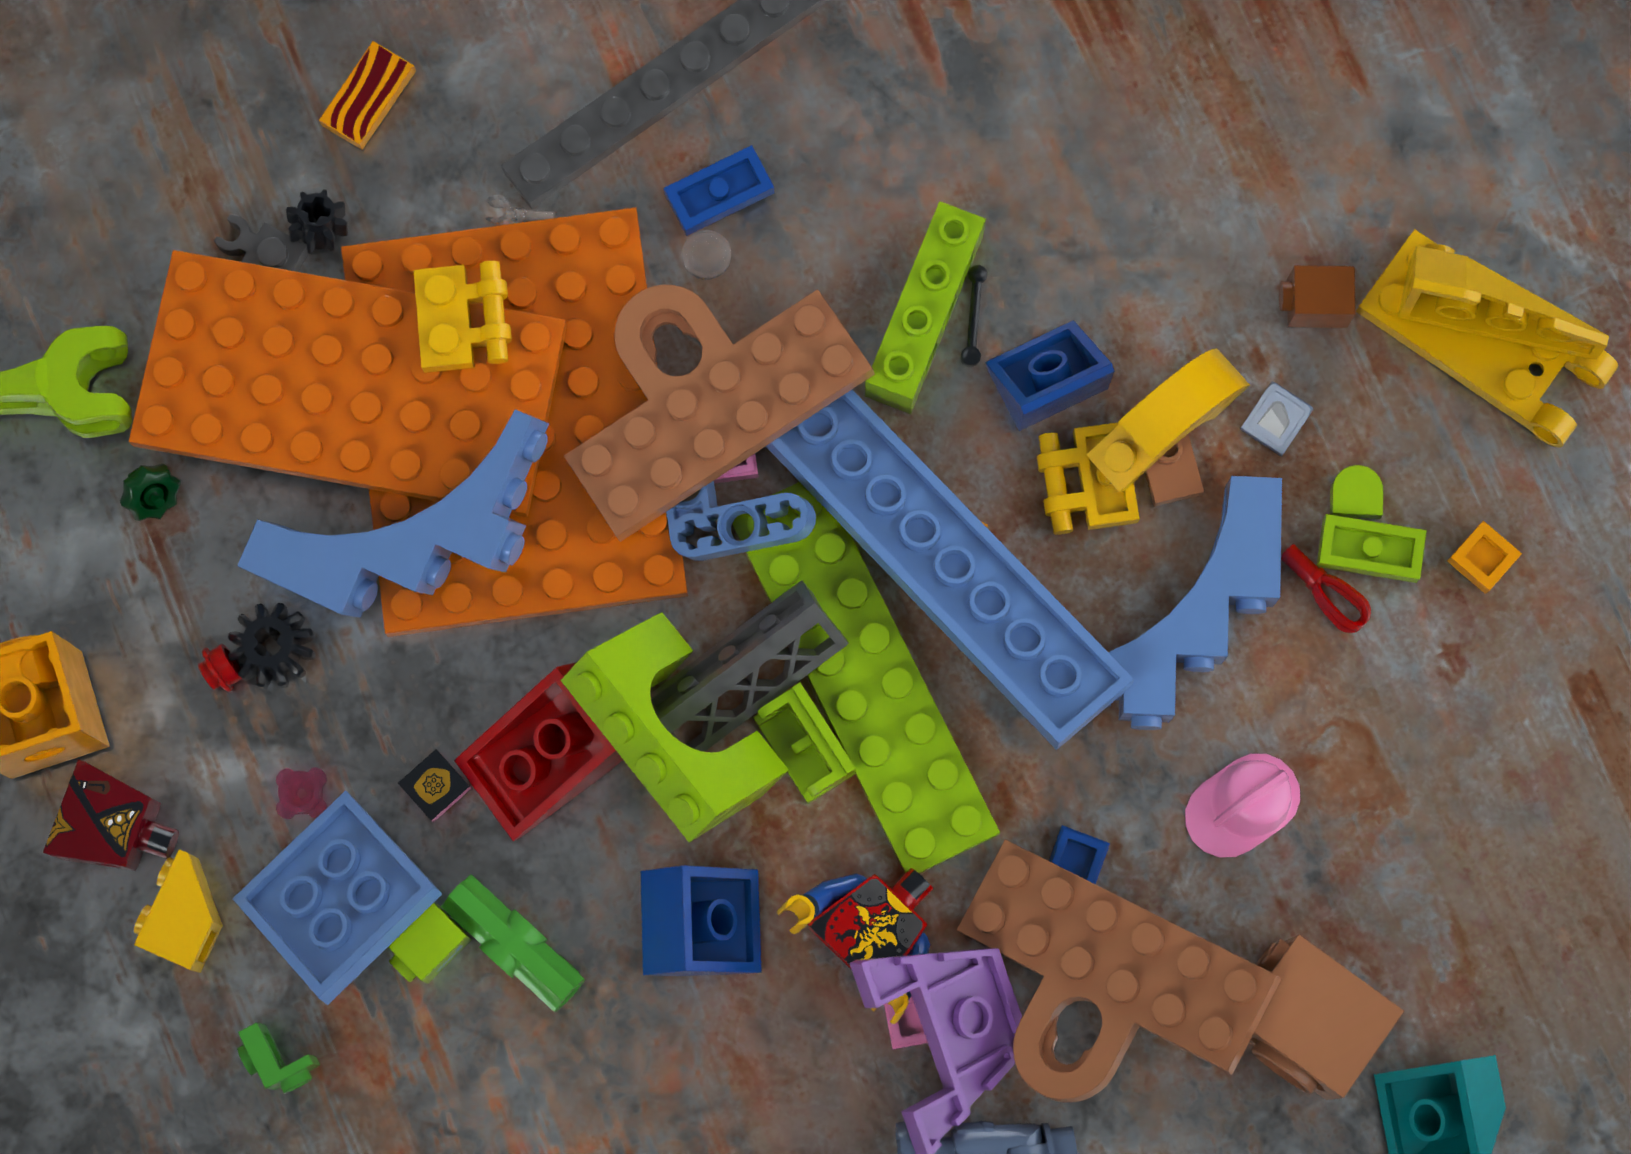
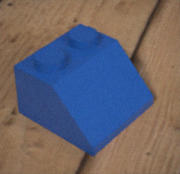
(700, 921)

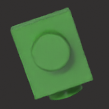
(262, 1057)

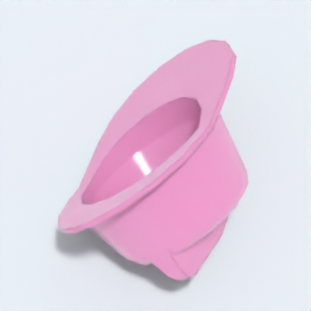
(1242, 805)

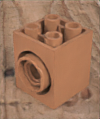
(1319, 1021)

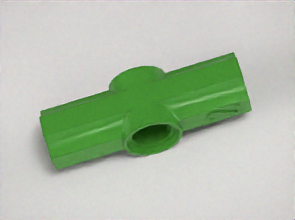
(513, 943)

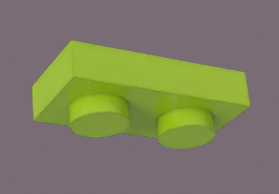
(1371, 548)

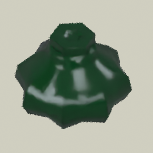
(150, 491)

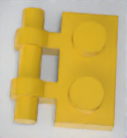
(445, 319)
(1099, 498)

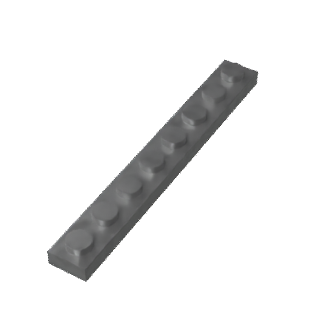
(651, 94)

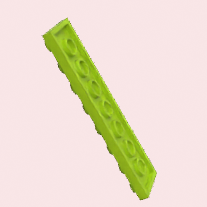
(877, 696)

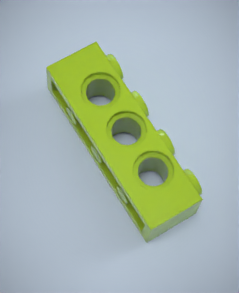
(925, 307)

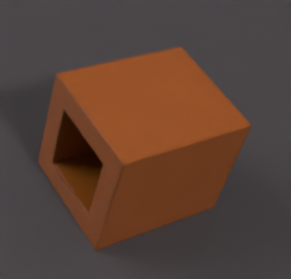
(1319, 296)

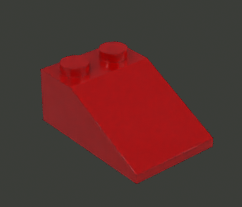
(537, 756)

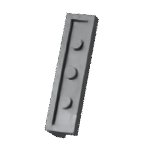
(740, 657)

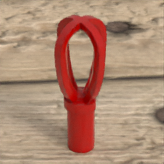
(1314, 577)

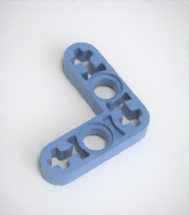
(703, 513)

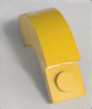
(1166, 416)

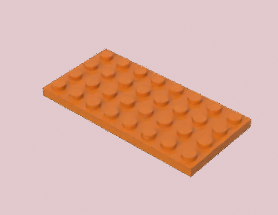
(329, 380)

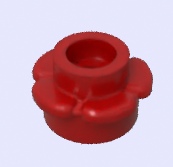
(218, 668)

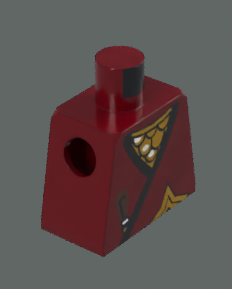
(107, 823)

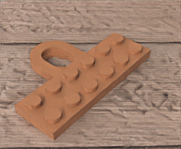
(716, 413)
(1121, 960)

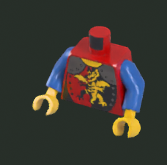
(866, 919)

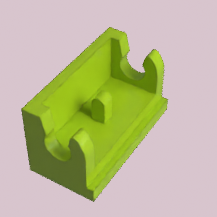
(804, 743)

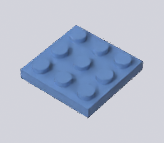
(336, 897)

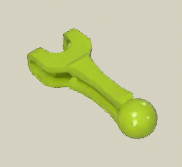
(61, 380)

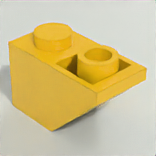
(183, 916)

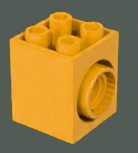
(45, 705)

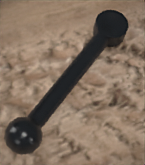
(971, 355)

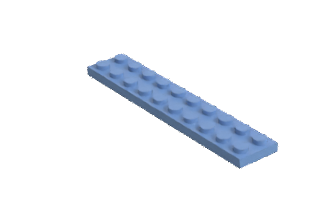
(953, 567)

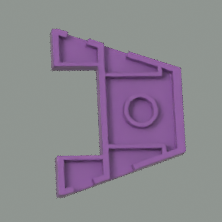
(967, 1021)

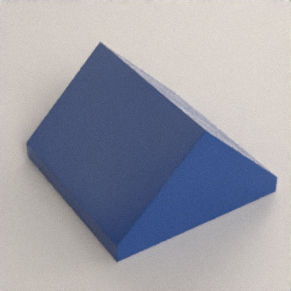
(1050, 374)

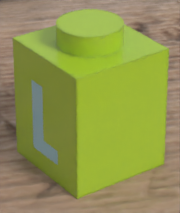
(428, 945)

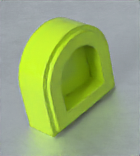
(1357, 493)

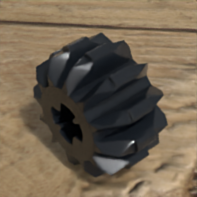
(253, 651)

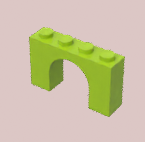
(688, 784)

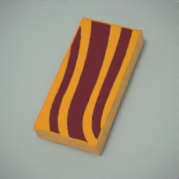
(367, 95)

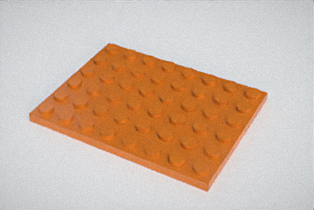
(570, 557)

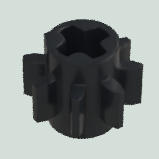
(315, 233)

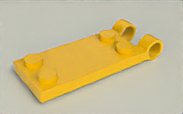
(1484, 364)

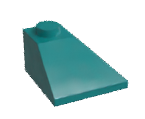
(1442, 1107)

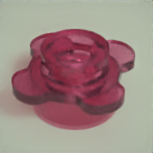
(290, 782)

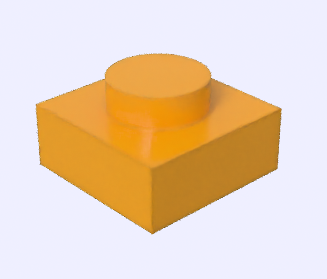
(1484, 557)

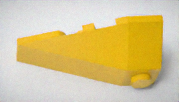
(1471, 298)

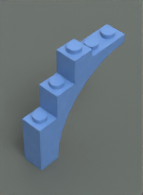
(414, 552)
(1239, 572)

